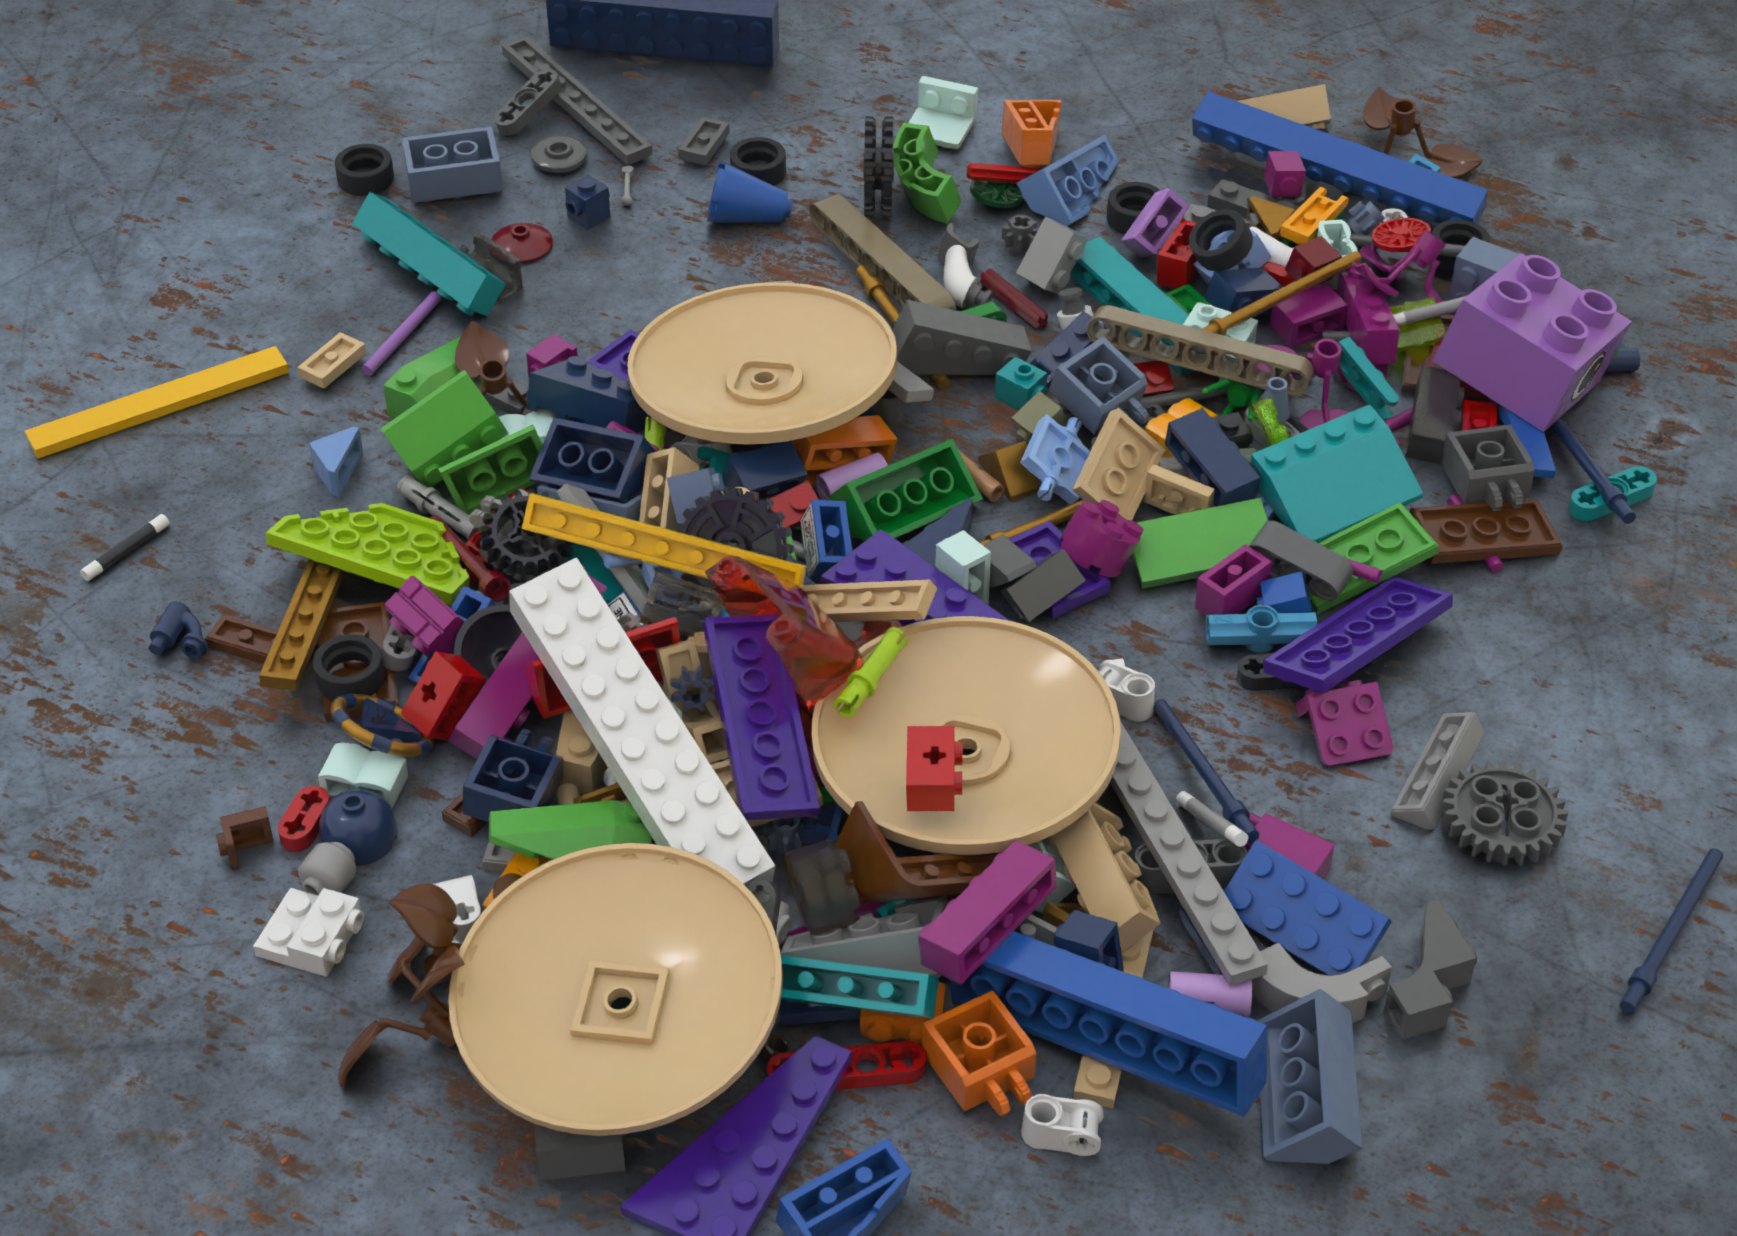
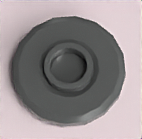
(559, 154)

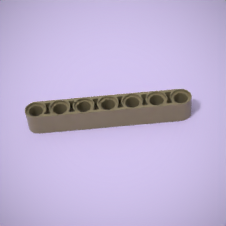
(871, 247)
(1184, 355)

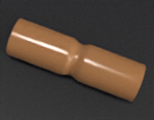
(986, 484)

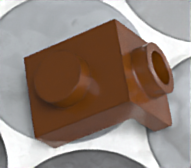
(243, 831)

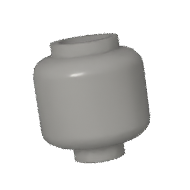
(327, 867)

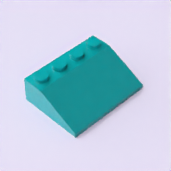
(1335, 475)

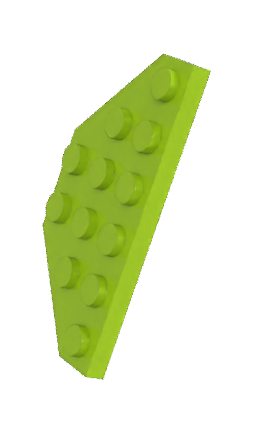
(378, 545)

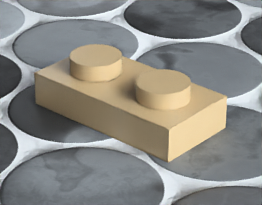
(331, 360)

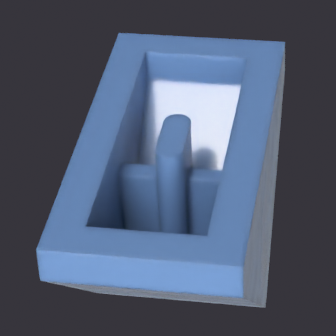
(336, 458)

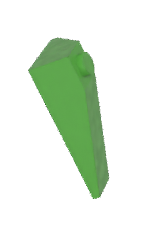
(566, 828)

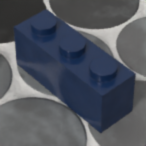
(1212, 458)

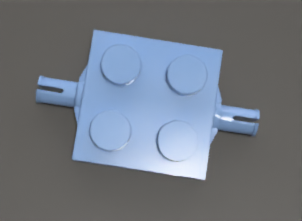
(1056, 457)

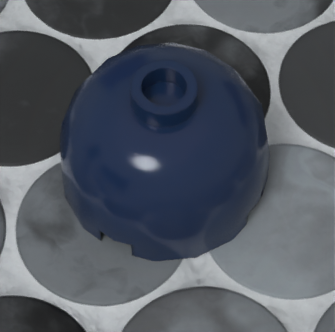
(361, 823)

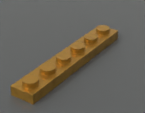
(301, 627)

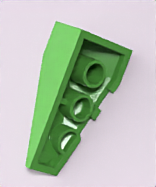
(420, 378)

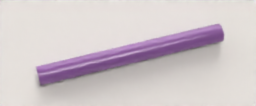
(401, 334)

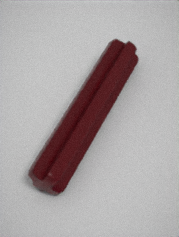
(1014, 299)

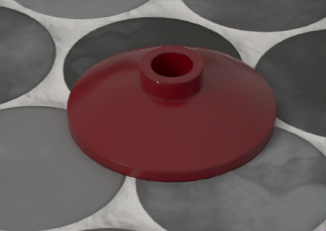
(524, 241)

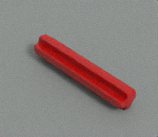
(998, 173)

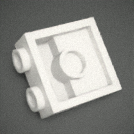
(310, 930)

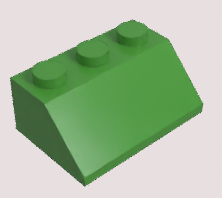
(444, 428)
(493, 469)

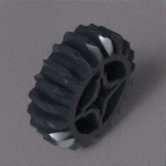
(505, 552)

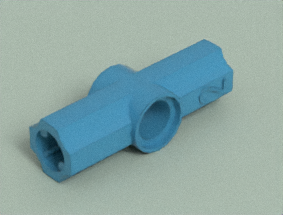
(1258, 628)

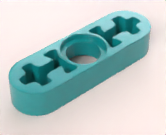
(1636, 484)

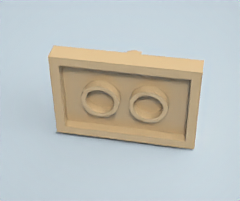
(1119, 464)

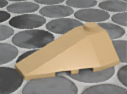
(1304, 106)

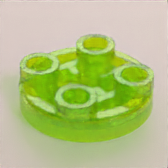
(1267, 422)

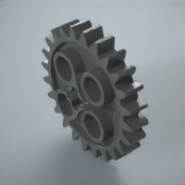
(1476, 813)

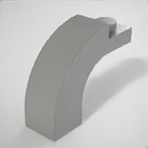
(1290, 982)

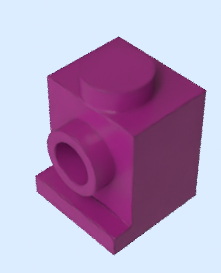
(549, 352)

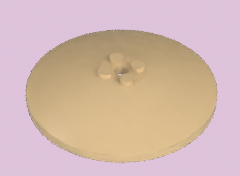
(762, 363)
(1017, 698)

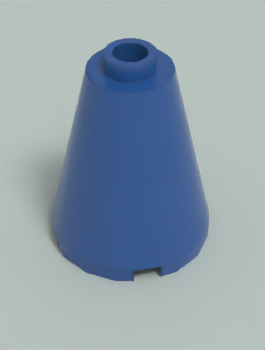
(746, 199)

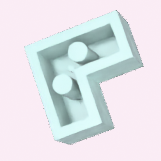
(965, 563)

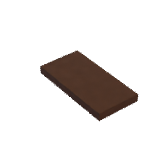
(1479, 533)
(364, 620)

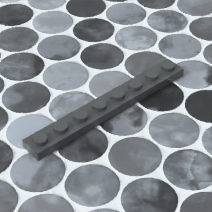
(581, 103)

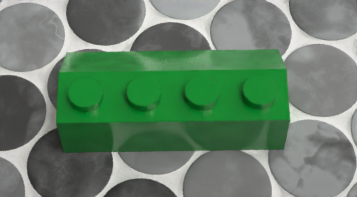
(908, 492)

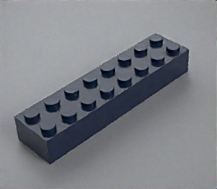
(670, 28)

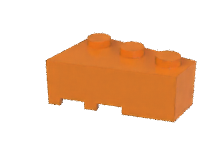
(1031, 130)

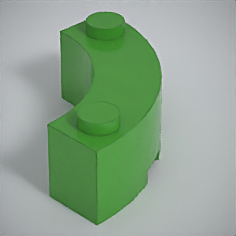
(925, 188)

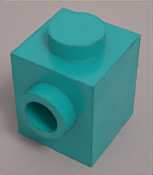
(1019, 383)

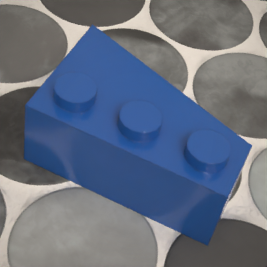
(848, 1197)

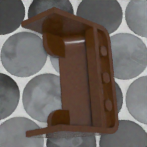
(888, 878)

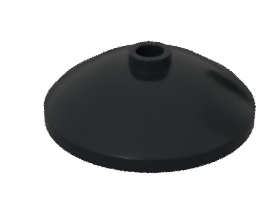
(487, 639)

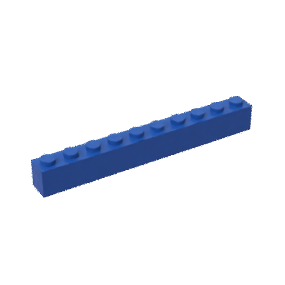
(1339, 161)

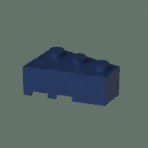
(586, 394)

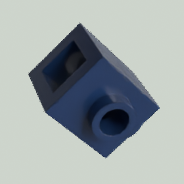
(587, 202)

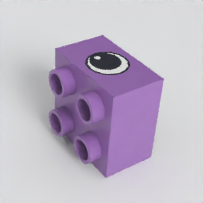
(1532, 340)

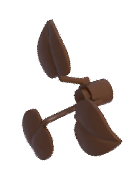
(1399, 115)
(486, 357)
(431, 916)
(435, 1016)

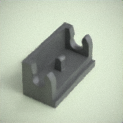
(1043, 586)

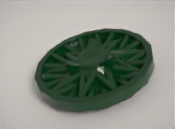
(996, 193)

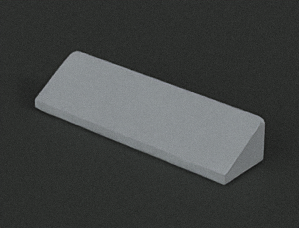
(1442, 758)

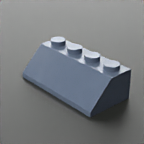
(1310, 1083)

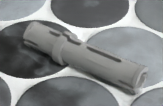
(414, 491)

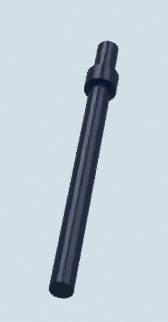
(1611, 495)
(1233, 809)
(1645, 976)

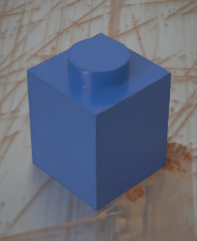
(1286, 594)

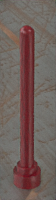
(491, 583)

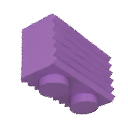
(1155, 223)

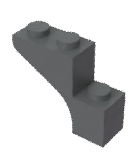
(1445, 962)

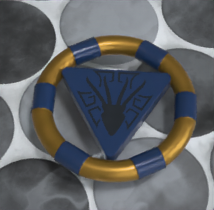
(379, 725)

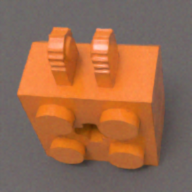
(980, 1053)

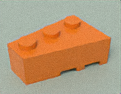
(844, 445)

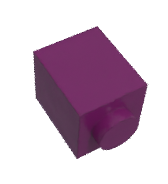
(1284, 174)

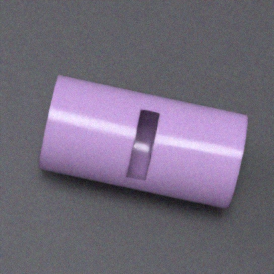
(832, 480)
(1214, 990)

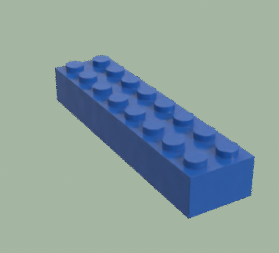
(1125, 1021)

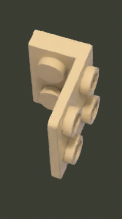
(1176, 492)

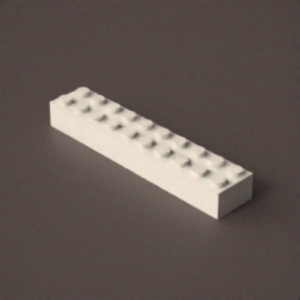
(634, 722)

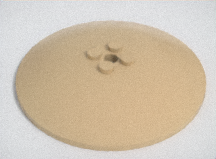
(603, 928)

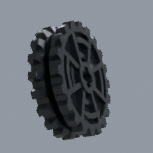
(878, 166)
(738, 518)

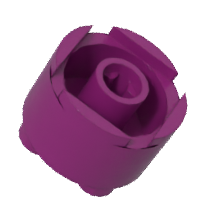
(1100, 537)

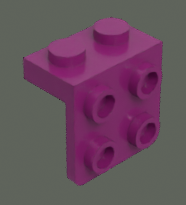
(1348, 723)

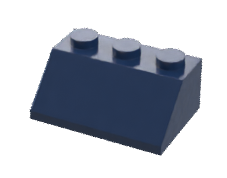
(592, 459)

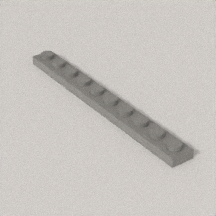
(1185, 867)

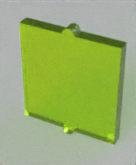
(1421, 332)

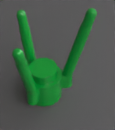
(1238, 395)

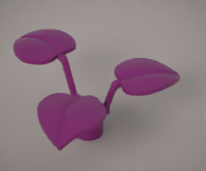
(1422, 253)
(1325, 364)

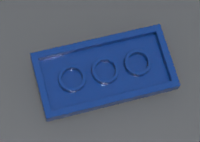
(1304, 912)

